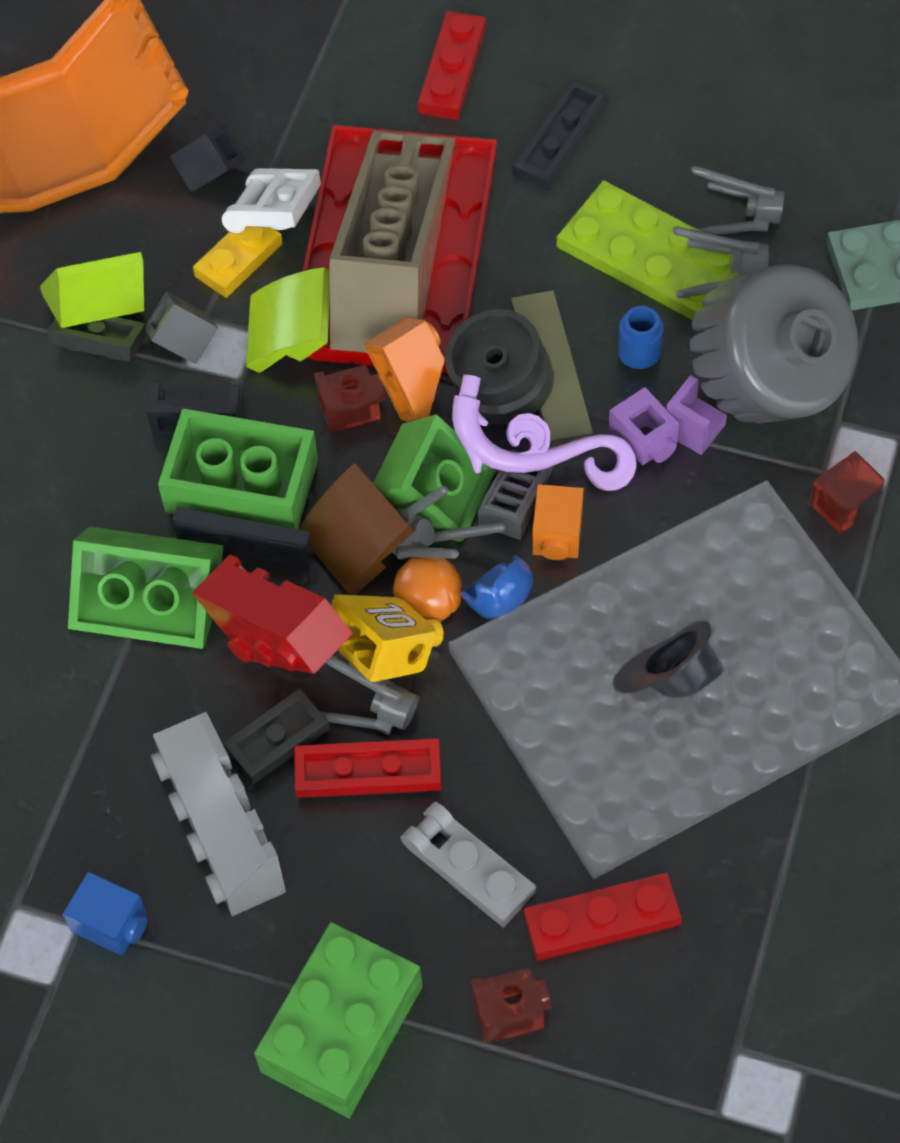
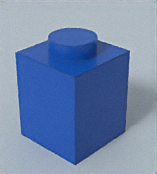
(106, 914)

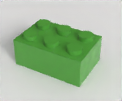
(239, 468)
(339, 1019)

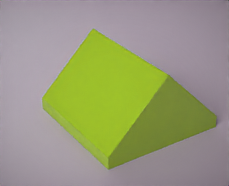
(96, 290)

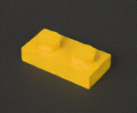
(236, 258)

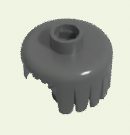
(775, 344)

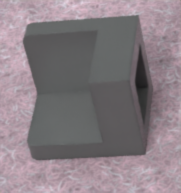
(181, 327)

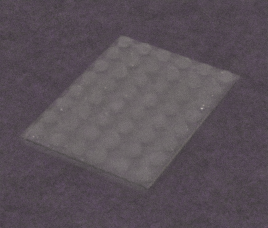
(642, 765)

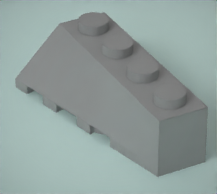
(218, 809)

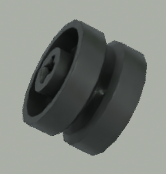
(508, 359)

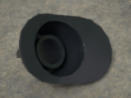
(673, 666)

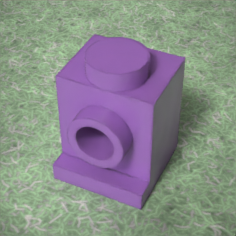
(645, 427)

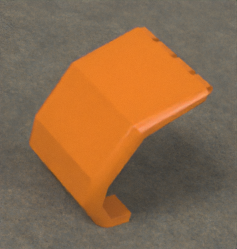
(86, 108)

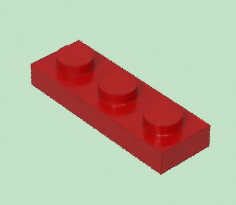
(452, 65)
(367, 768)
(602, 916)

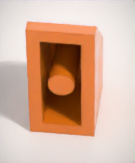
(408, 365)

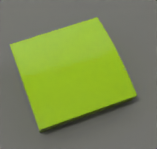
(288, 318)

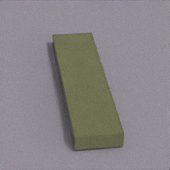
(565, 406)

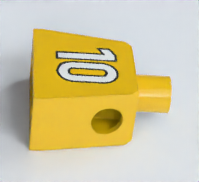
(386, 636)

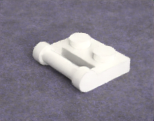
(282, 200)

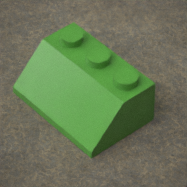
(140, 586)

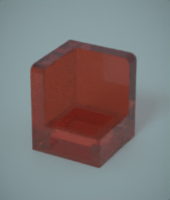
(843, 489)

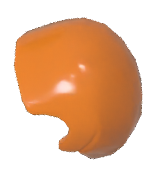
(429, 587)

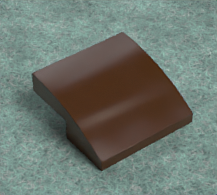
(355, 529)

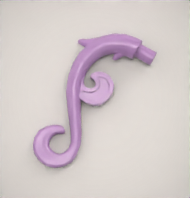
(538, 457)

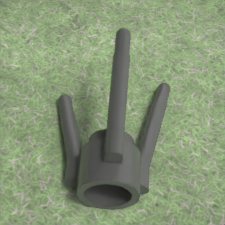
(763, 202)
(743, 255)
(417, 543)
(391, 702)

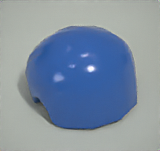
(500, 589)

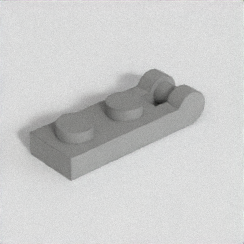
(469, 865)

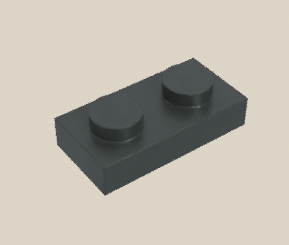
(108, 337)
(274, 735)

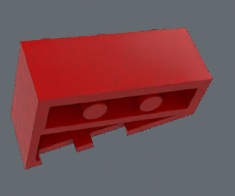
(271, 622)

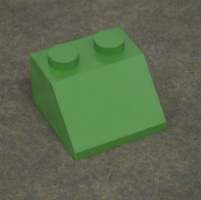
(424, 459)

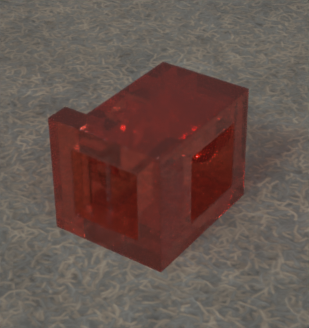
(349, 397)
(504, 1020)

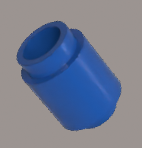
(640, 337)

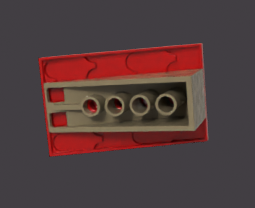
(398, 232)

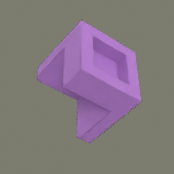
(697, 420)

